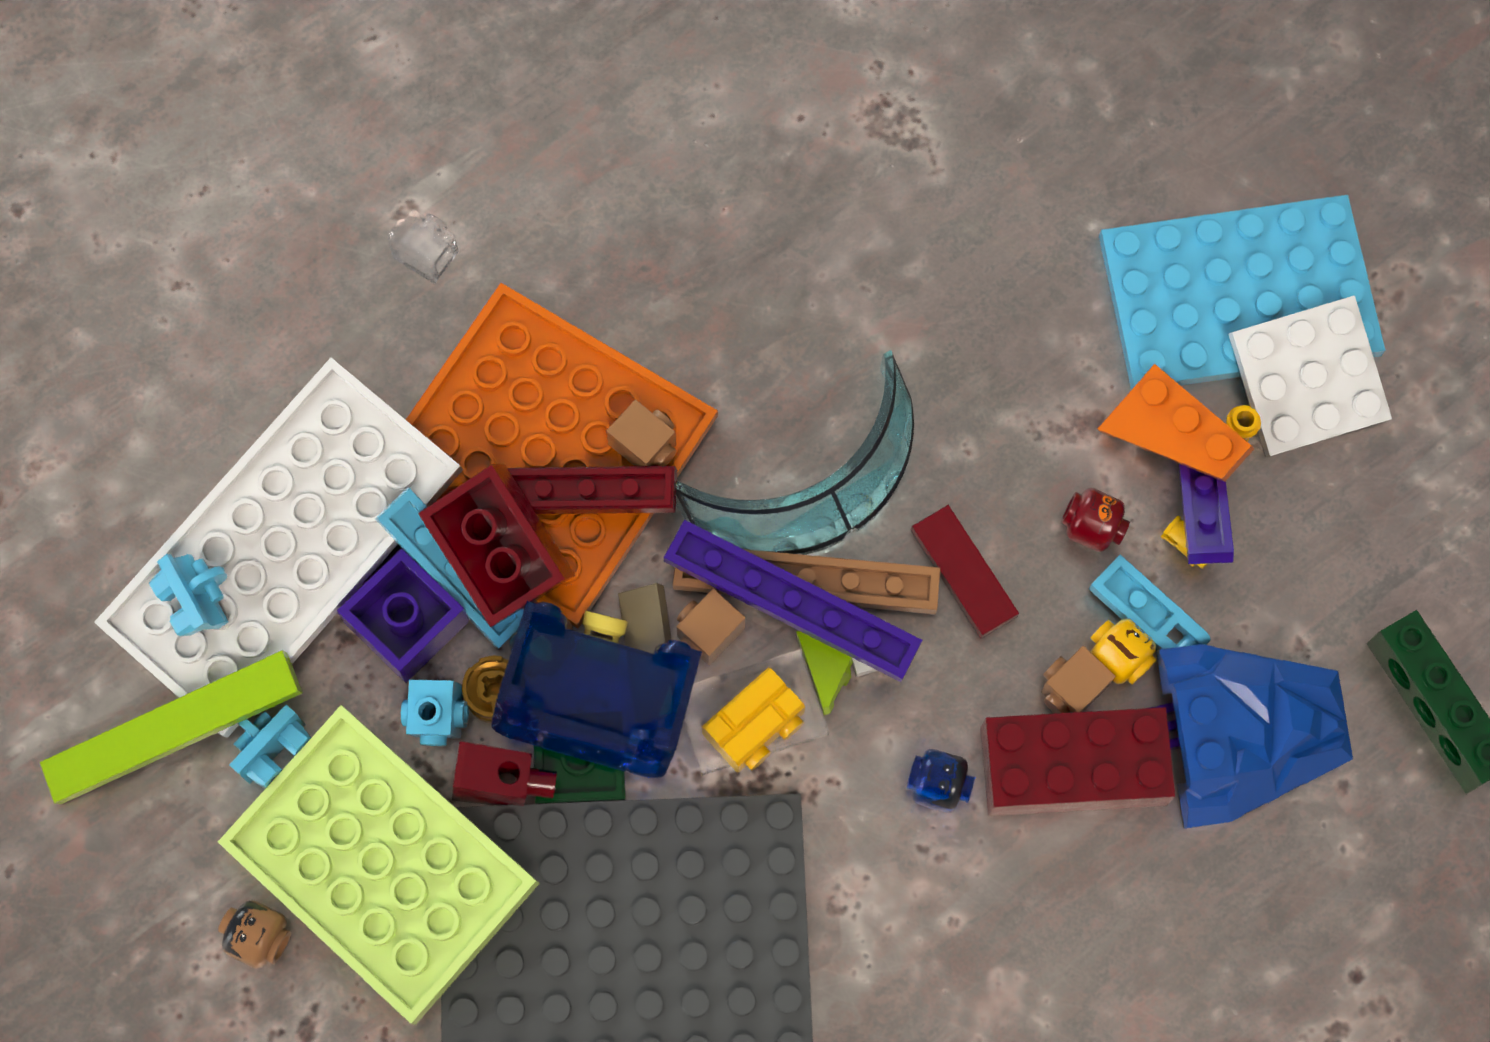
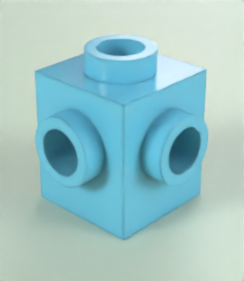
(423, 701)

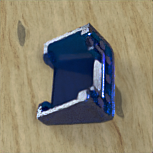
(594, 694)

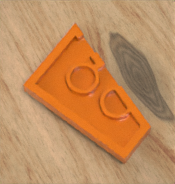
(1174, 424)

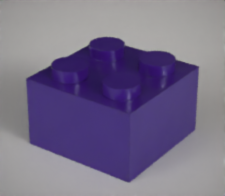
(403, 615)

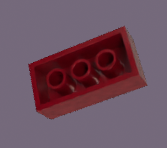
(1077, 761)

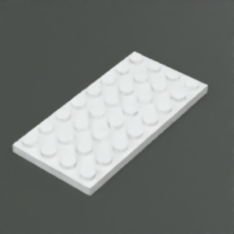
(288, 530)

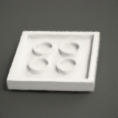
(1310, 376)

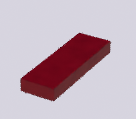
(964, 571)

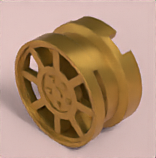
(482, 686)

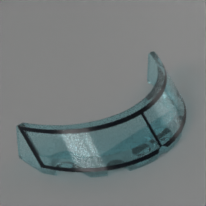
(832, 507)

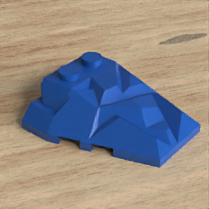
(1250, 728)

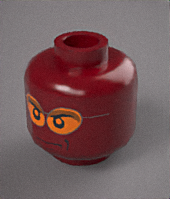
(1095, 519)

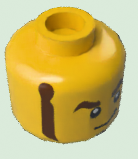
(1124, 650)

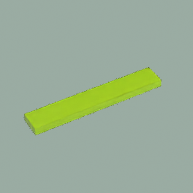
(171, 727)

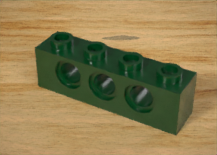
(1436, 697)

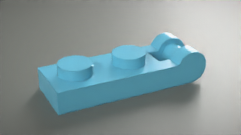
(1138, 599)

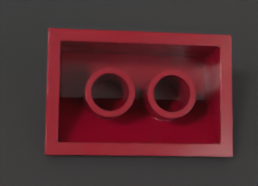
(496, 544)

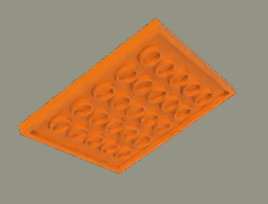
(543, 395)

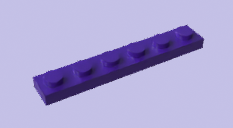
(792, 600)

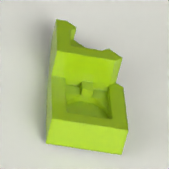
(827, 669)

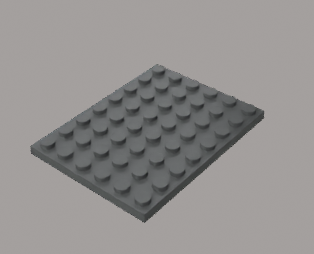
(644, 925)

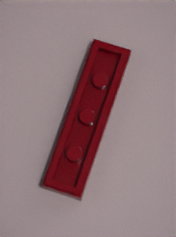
(598, 489)

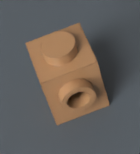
(643, 436)
(710, 625)
(1075, 682)

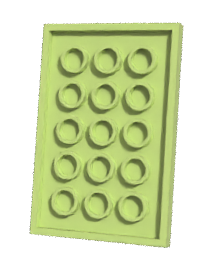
(378, 864)

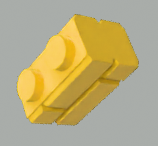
(754, 721)

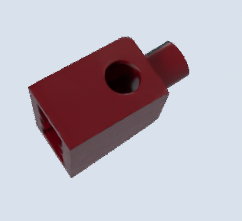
(479, 772)

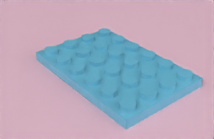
(1204, 276)

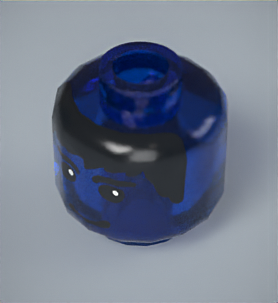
(940, 780)

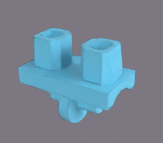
(196, 591)
(264, 741)

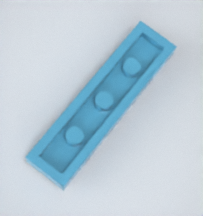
(410, 532)

